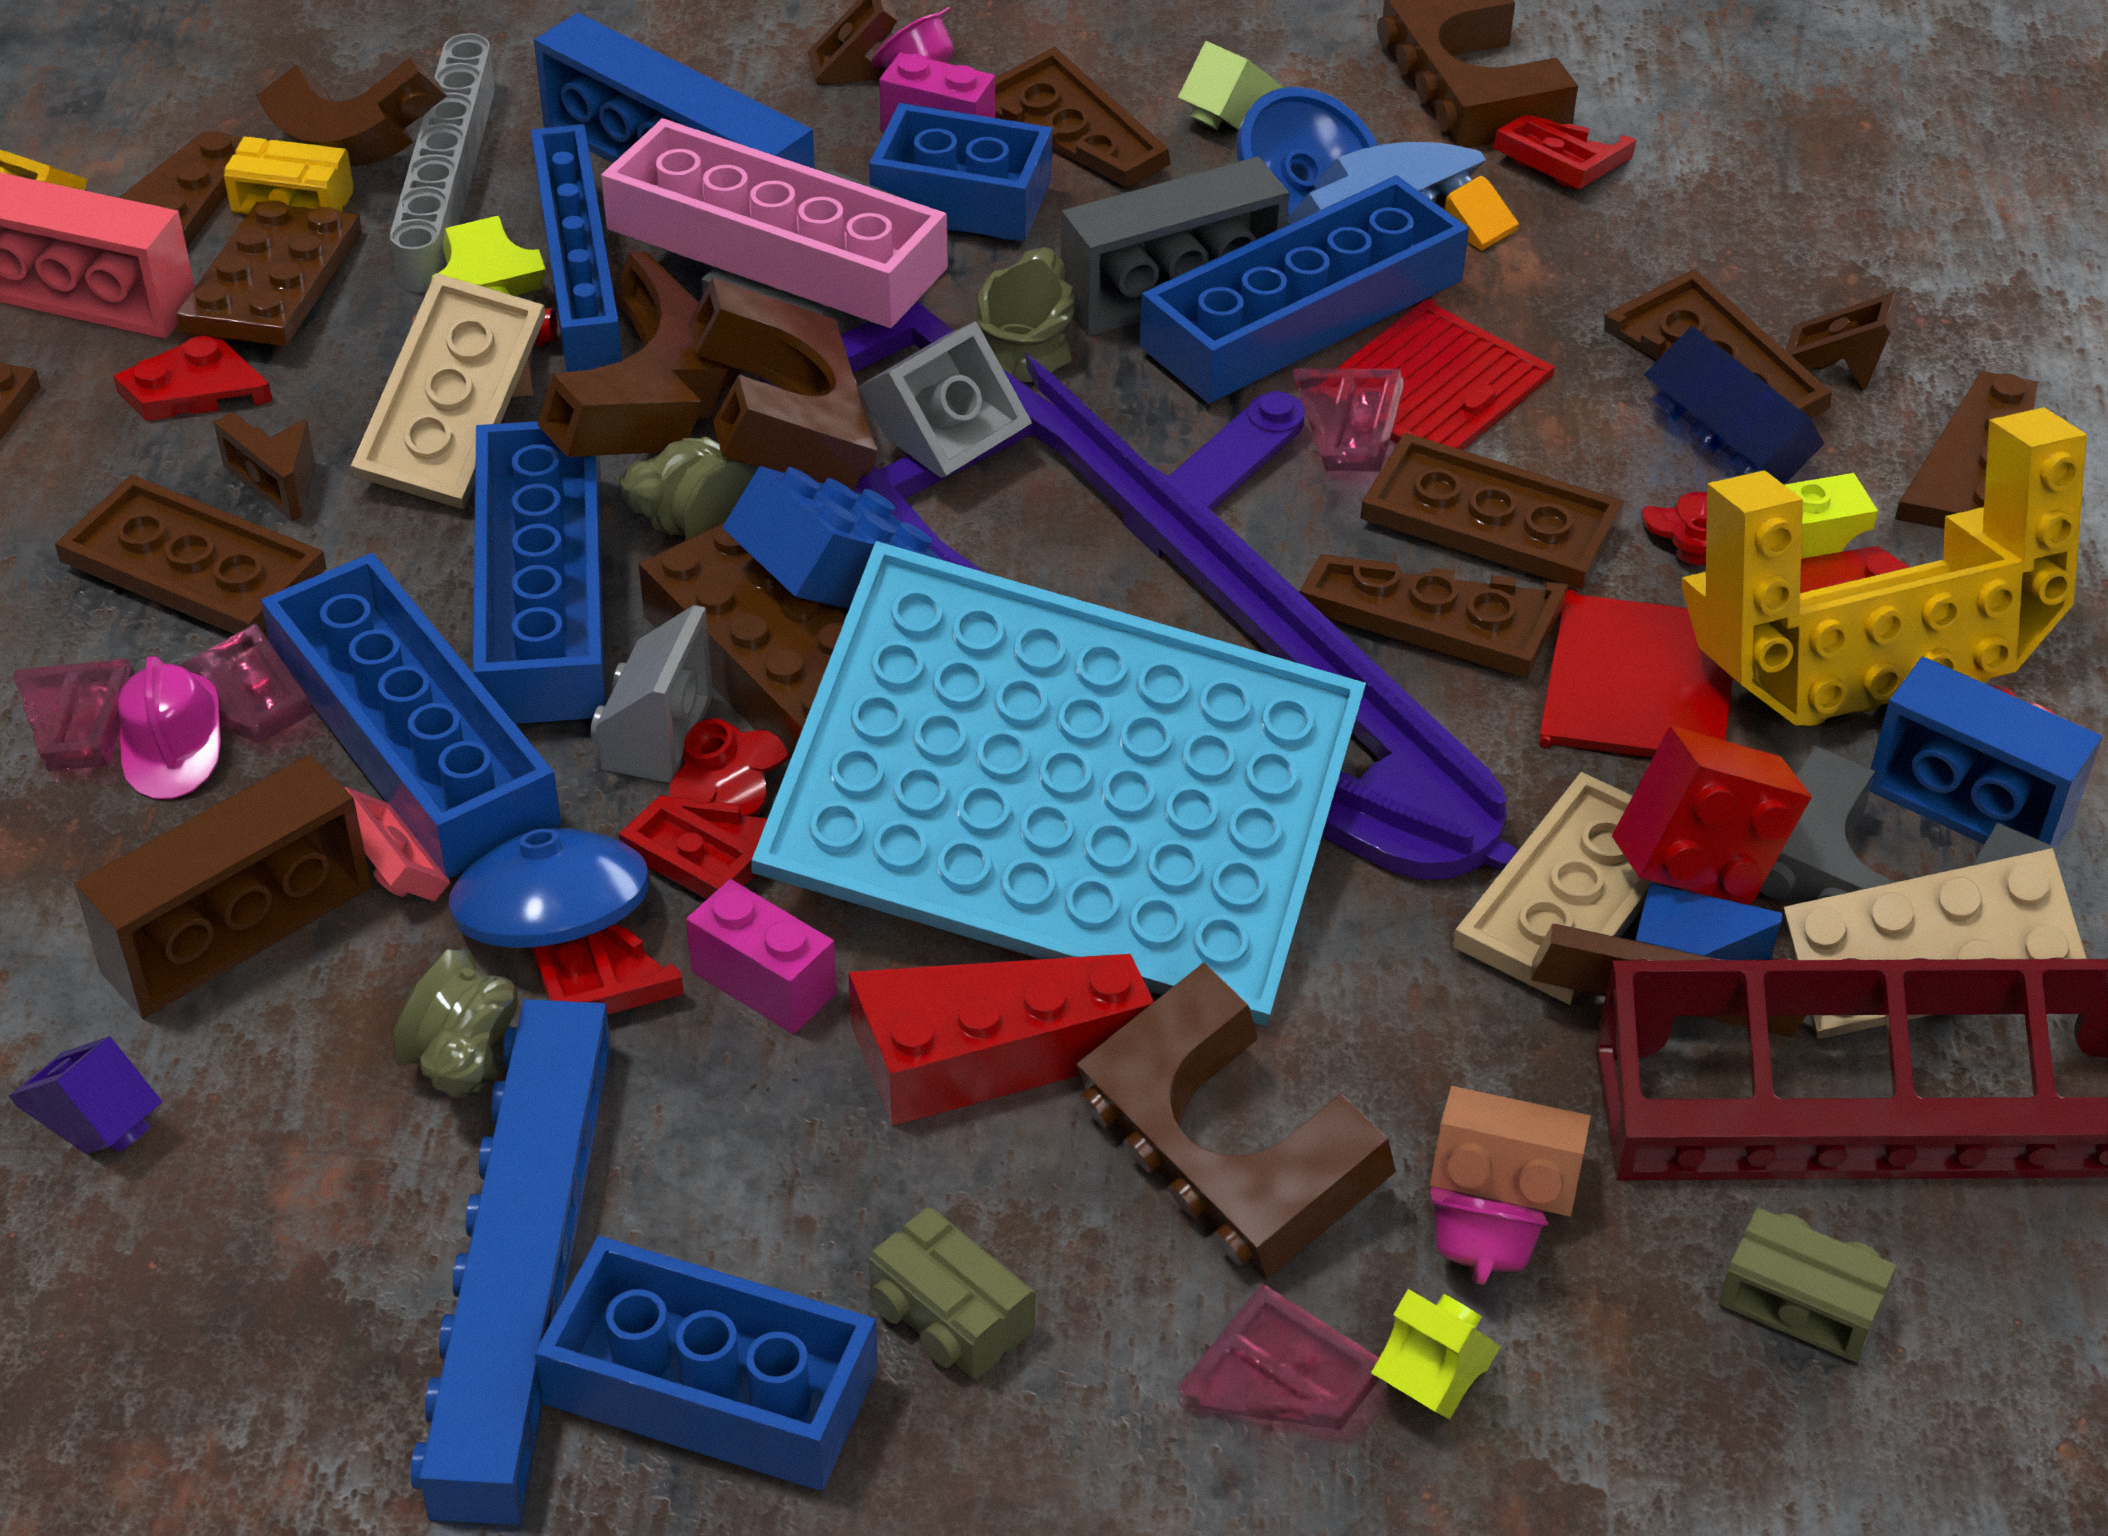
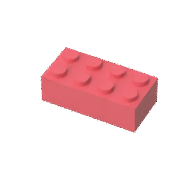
(92, 256)

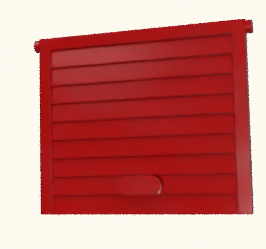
(1452, 375)
(1628, 676)

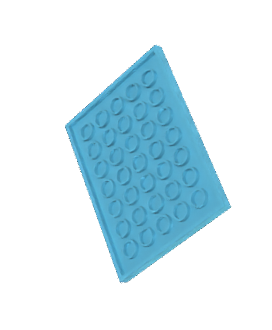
(1061, 777)

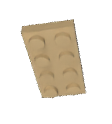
(447, 380)
(1562, 876)
(1970, 912)

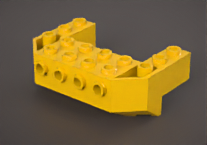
(1854, 643)

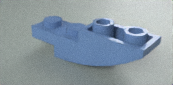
(1426, 166)

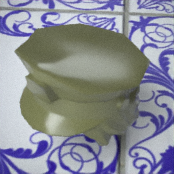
(1026, 312)
(686, 487)
(454, 1022)

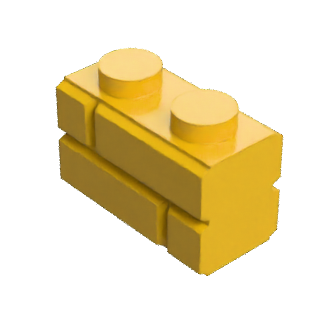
(287, 173)

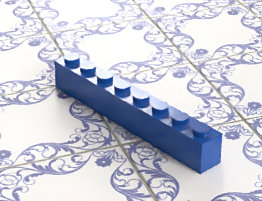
(516, 1266)

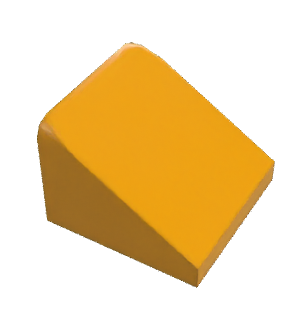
(1482, 212)

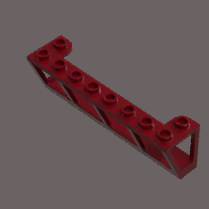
(1851, 1136)

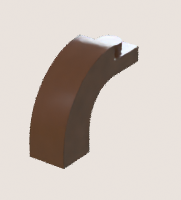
(365, 126)

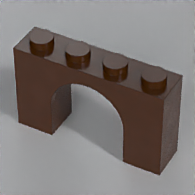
(1465, 97)
(815, 413)
(1259, 1202)

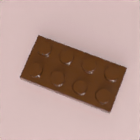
(269, 273)
(1492, 510)
(187, 554)

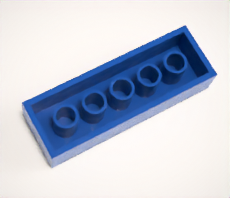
(627, 88)
(1302, 288)
(538, 576)
(411, 713)

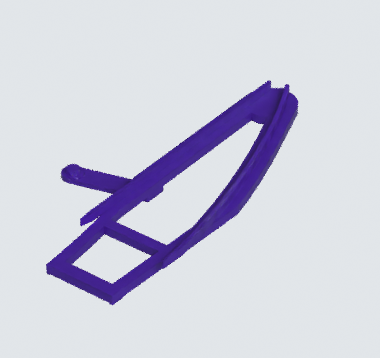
(1428, 799)

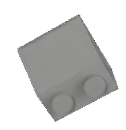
(946, 401)
(656, 699)

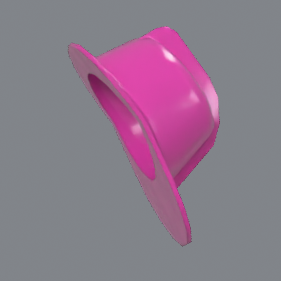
(923, 37)
(168, 730)
(1484, 1232)

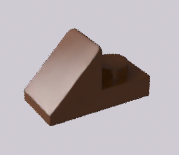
(849, 45)
(1849, 333)
(273, 466)

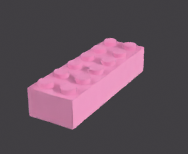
(776, 222)

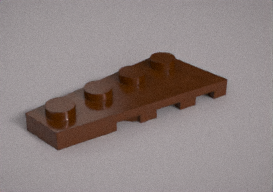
(1083, 118)
(190, 181)
(1667, 312)
(1955, 469)
(1460, 618)

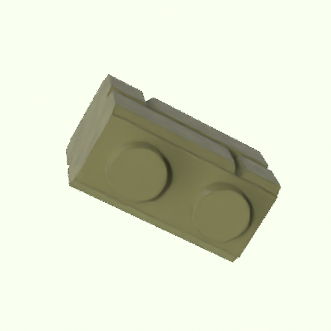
(1807, 1283)
(950, 1294)

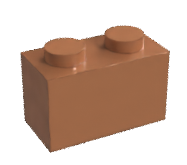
(1510, 1150)

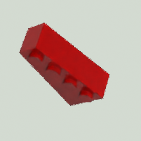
(986, 1028)

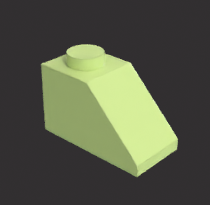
(1224, 87)

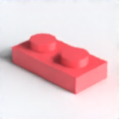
(396, 853)

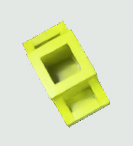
(486, 257)
(1833, 513)
(1435, 1352)

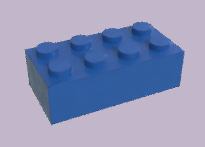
(708, 1362)

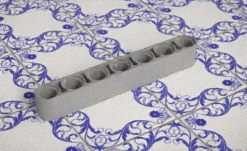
(442, 161)

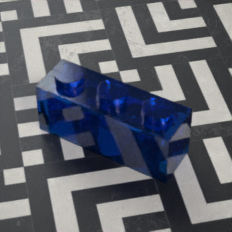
(1731, 409)

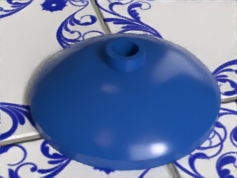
(1300, 136)
(548, 888)

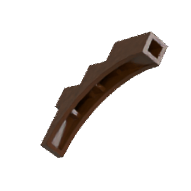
(651, 394)

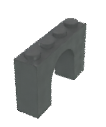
(1817, 854)

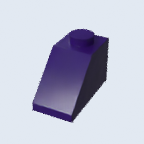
(90, 1097)

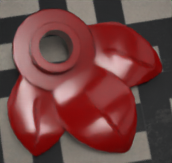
(1683, 525)
(727, 765)

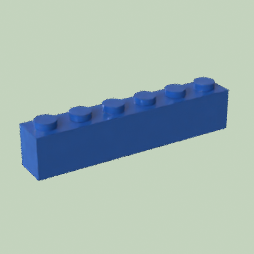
(576, 248)

